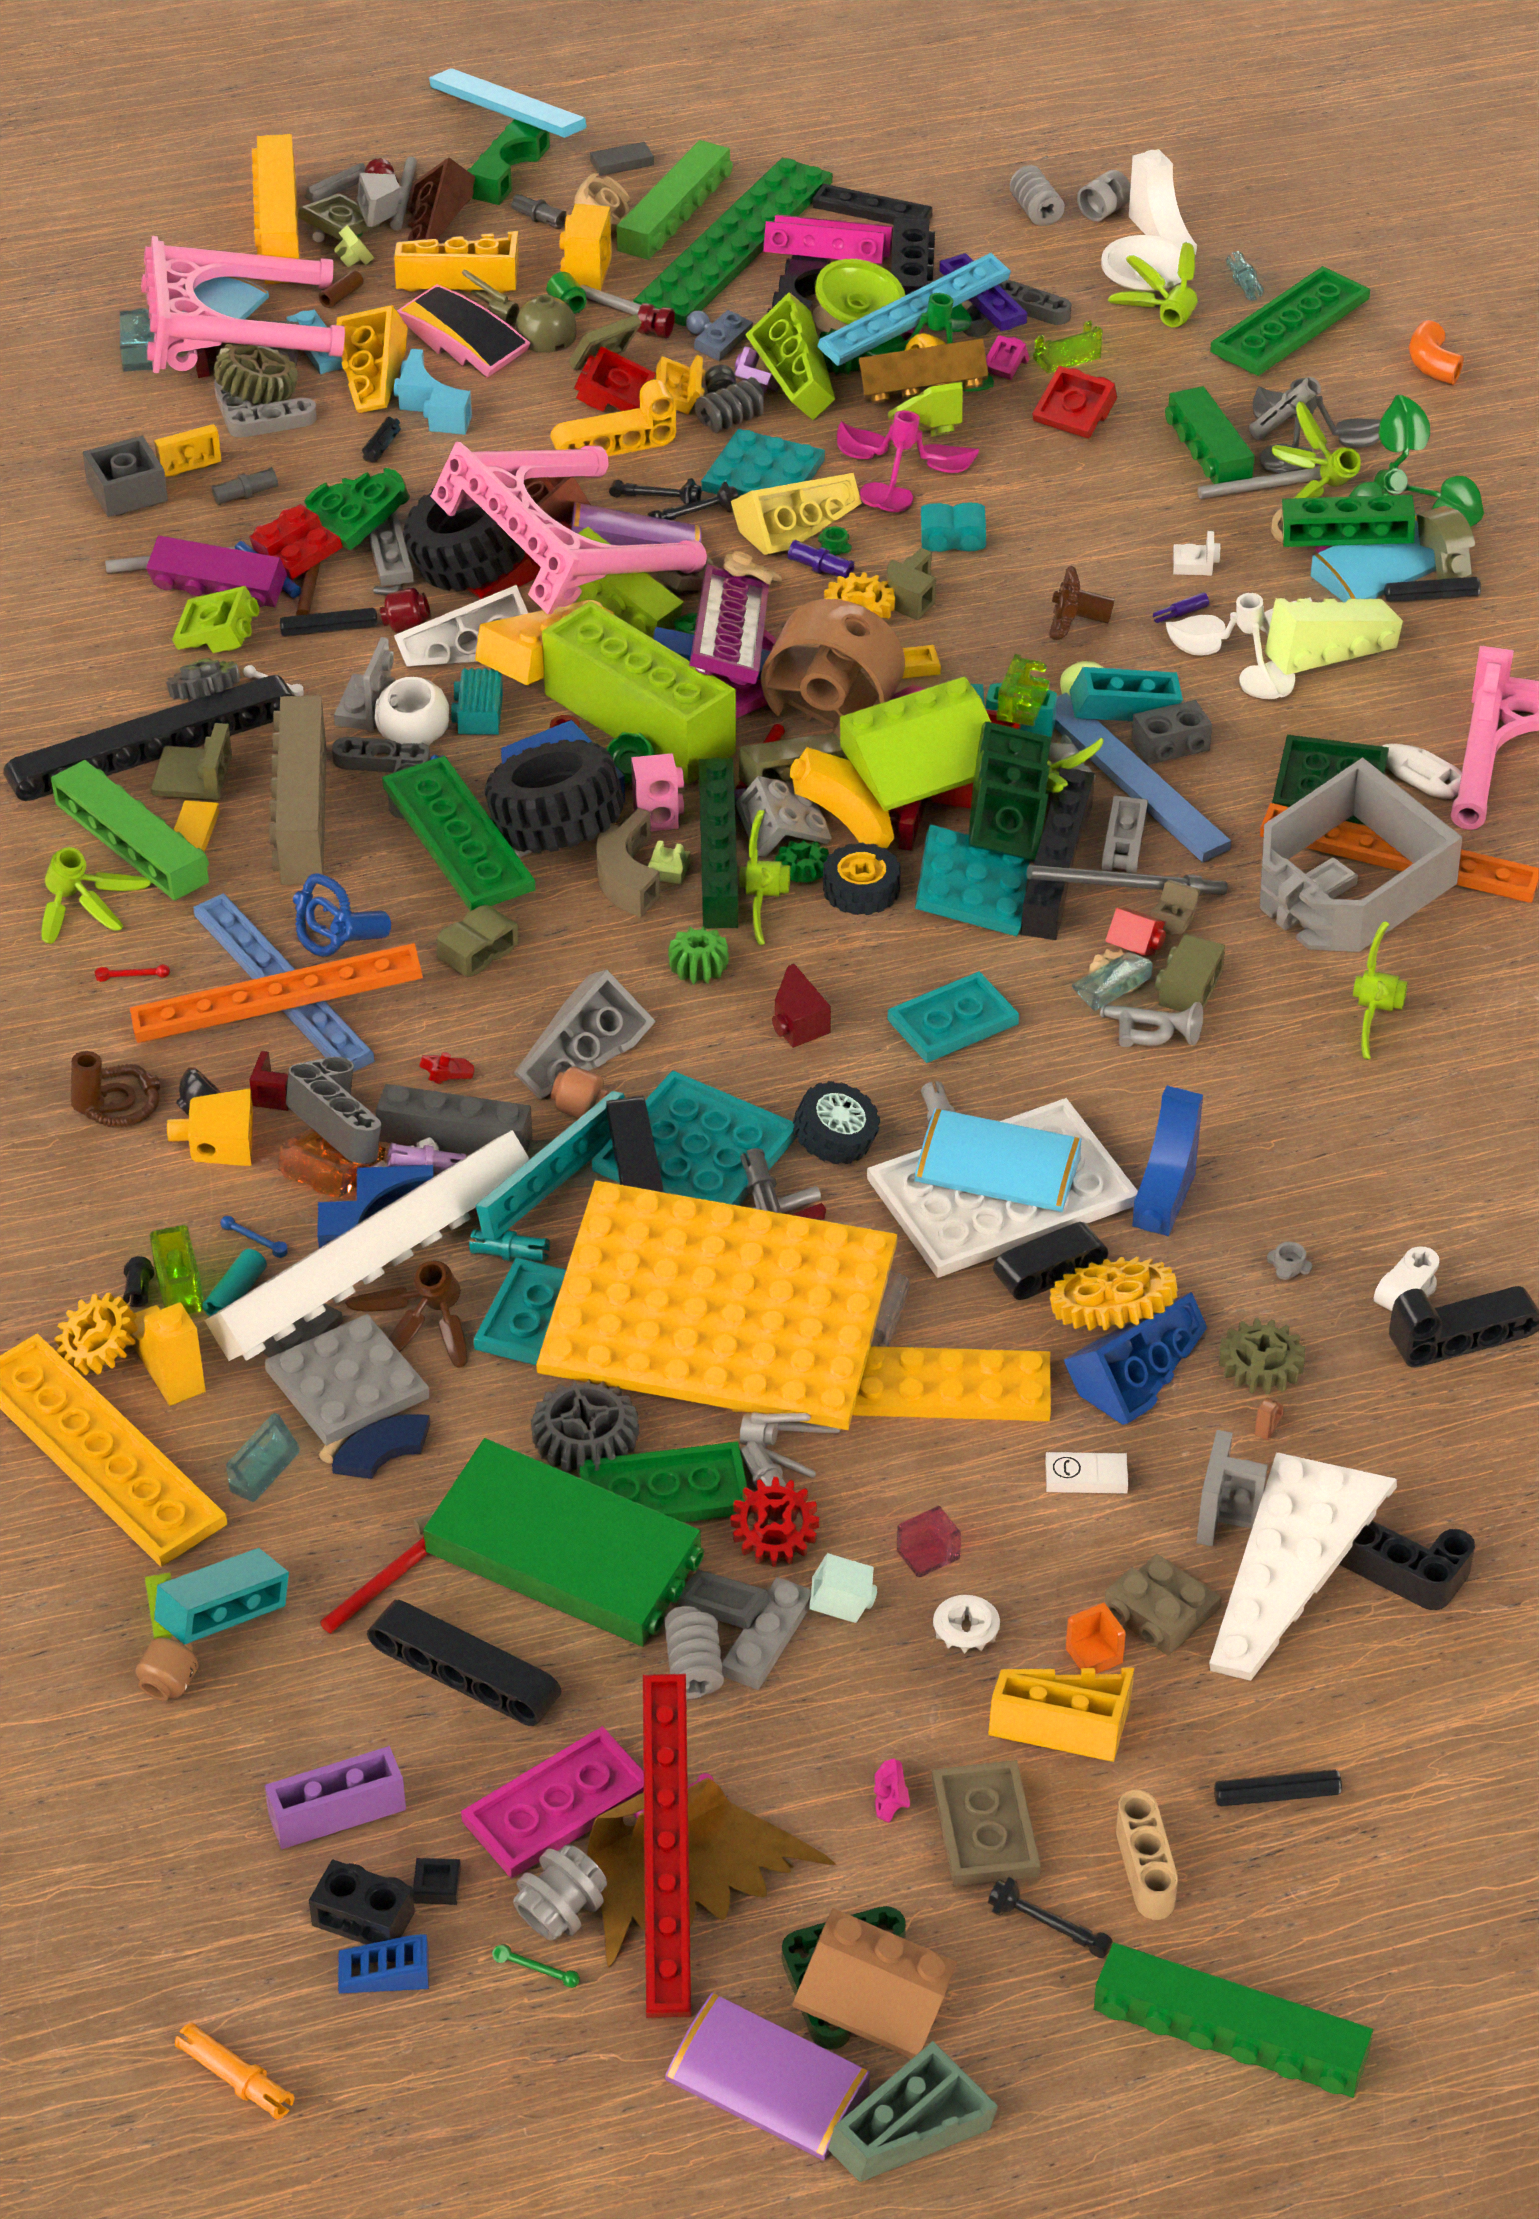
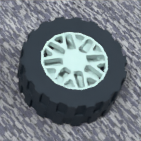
(836, 1122)

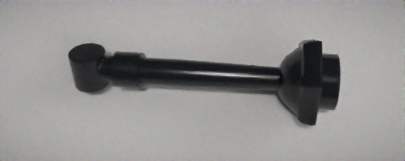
(688, 493)
(724, 498)
(1006, 1897)

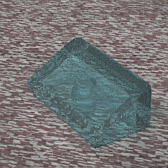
(1113, 979)
(261, 1459)

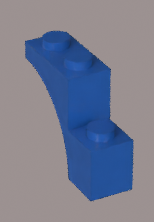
(375, 1190)

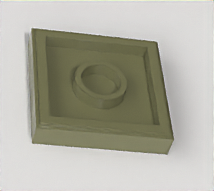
(334, 214)
(612, 337)

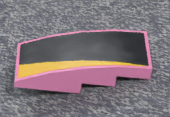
(463, 330)

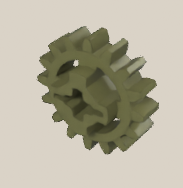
(1262, 1356)

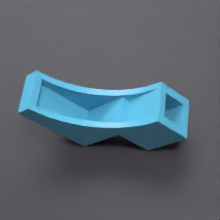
(443, 405)

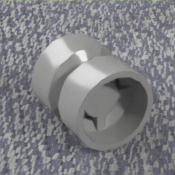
(1104, 195)

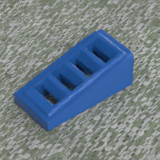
(396, 1950)

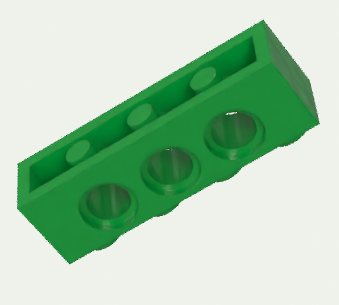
(1348, 520)

